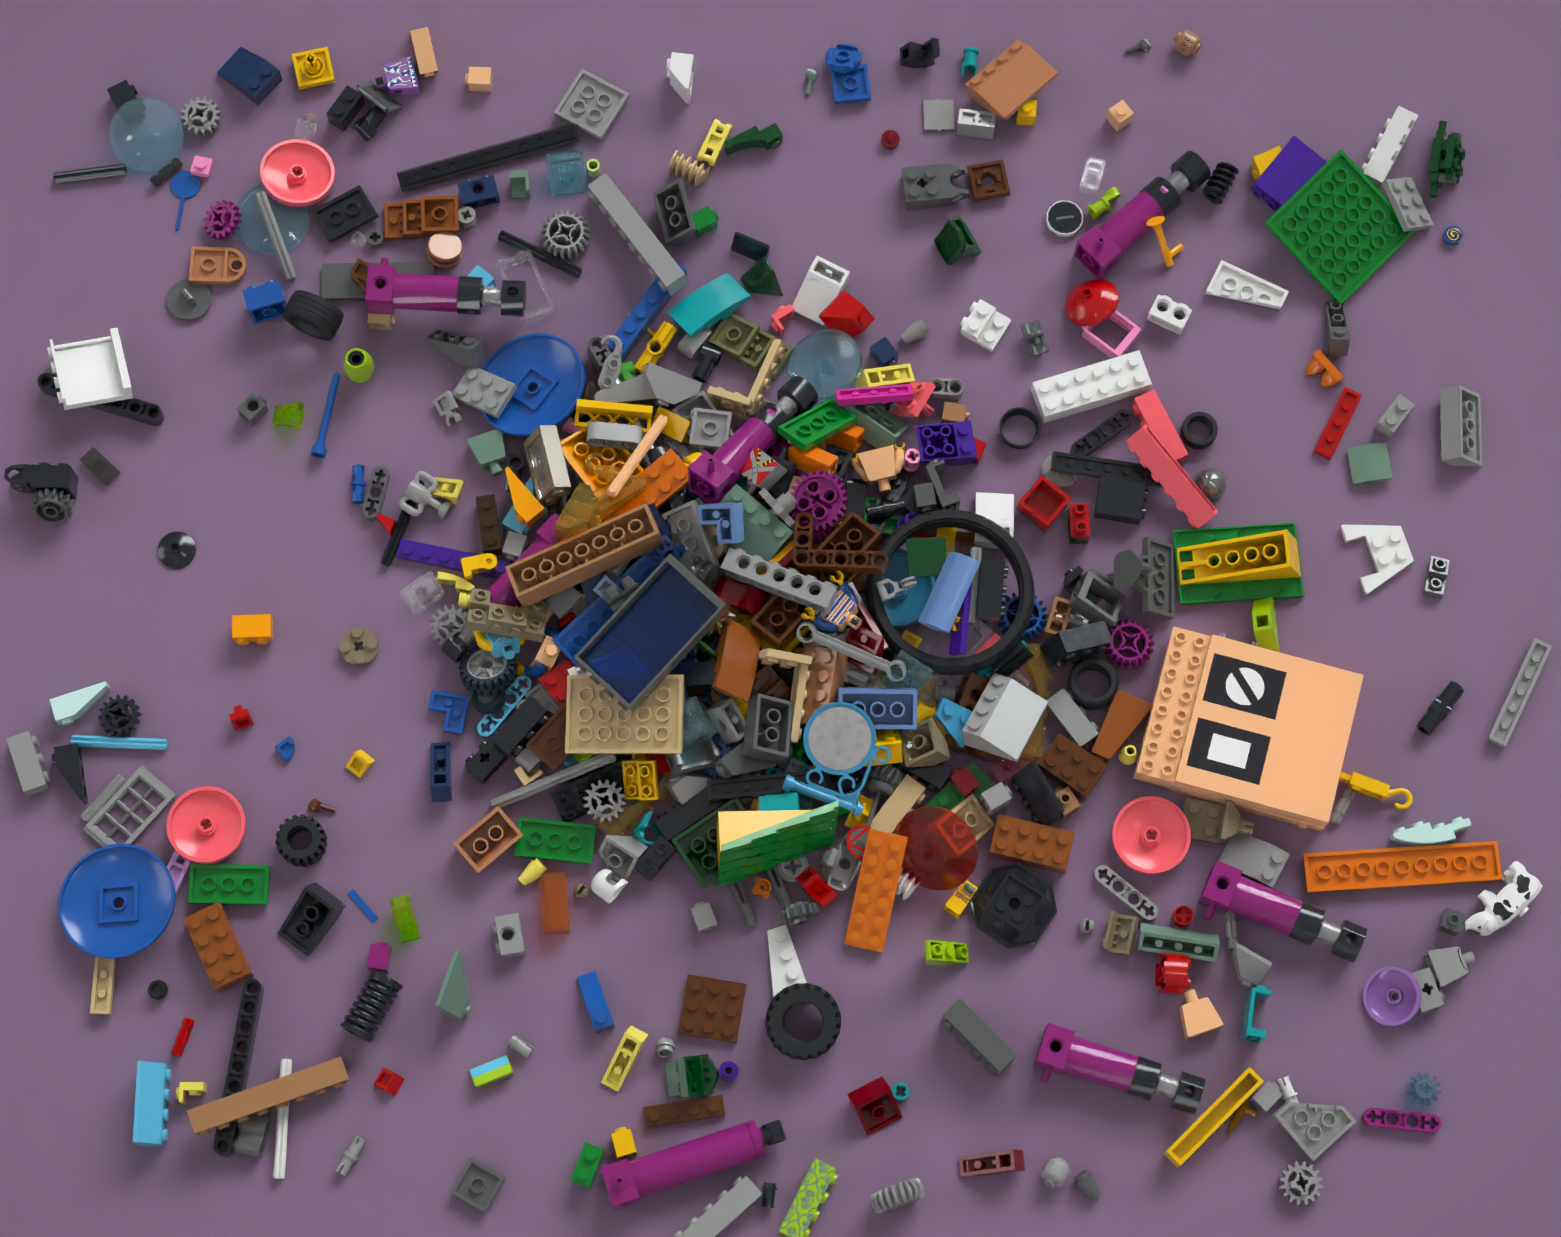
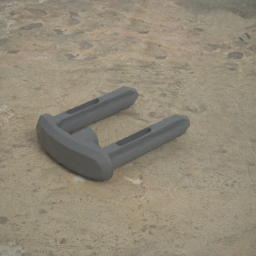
(746, 909)

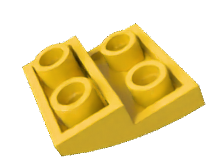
(640, 779)

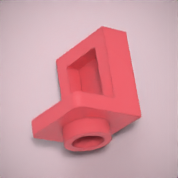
(782, 314)

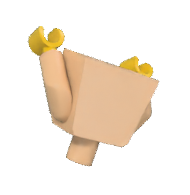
(879, 465)

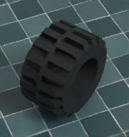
(309, 854)

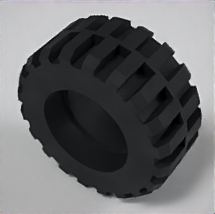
(776, 1021)

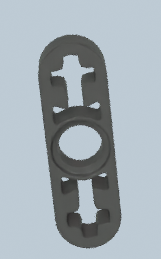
(374, 479)

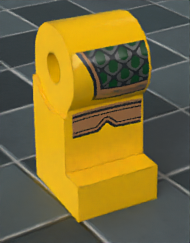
(478, 564)
(960, 899)

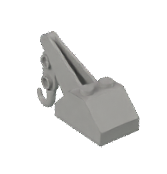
(652, 383)

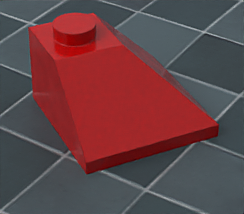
(846, 315)

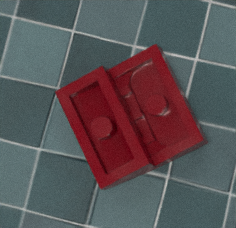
(867, 641)

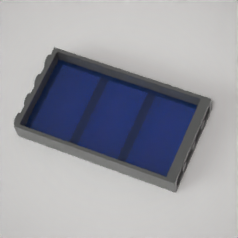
(650, 633)

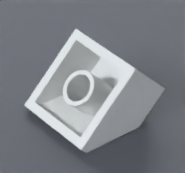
(681, 73)

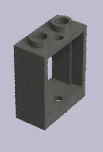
(1088, 609)

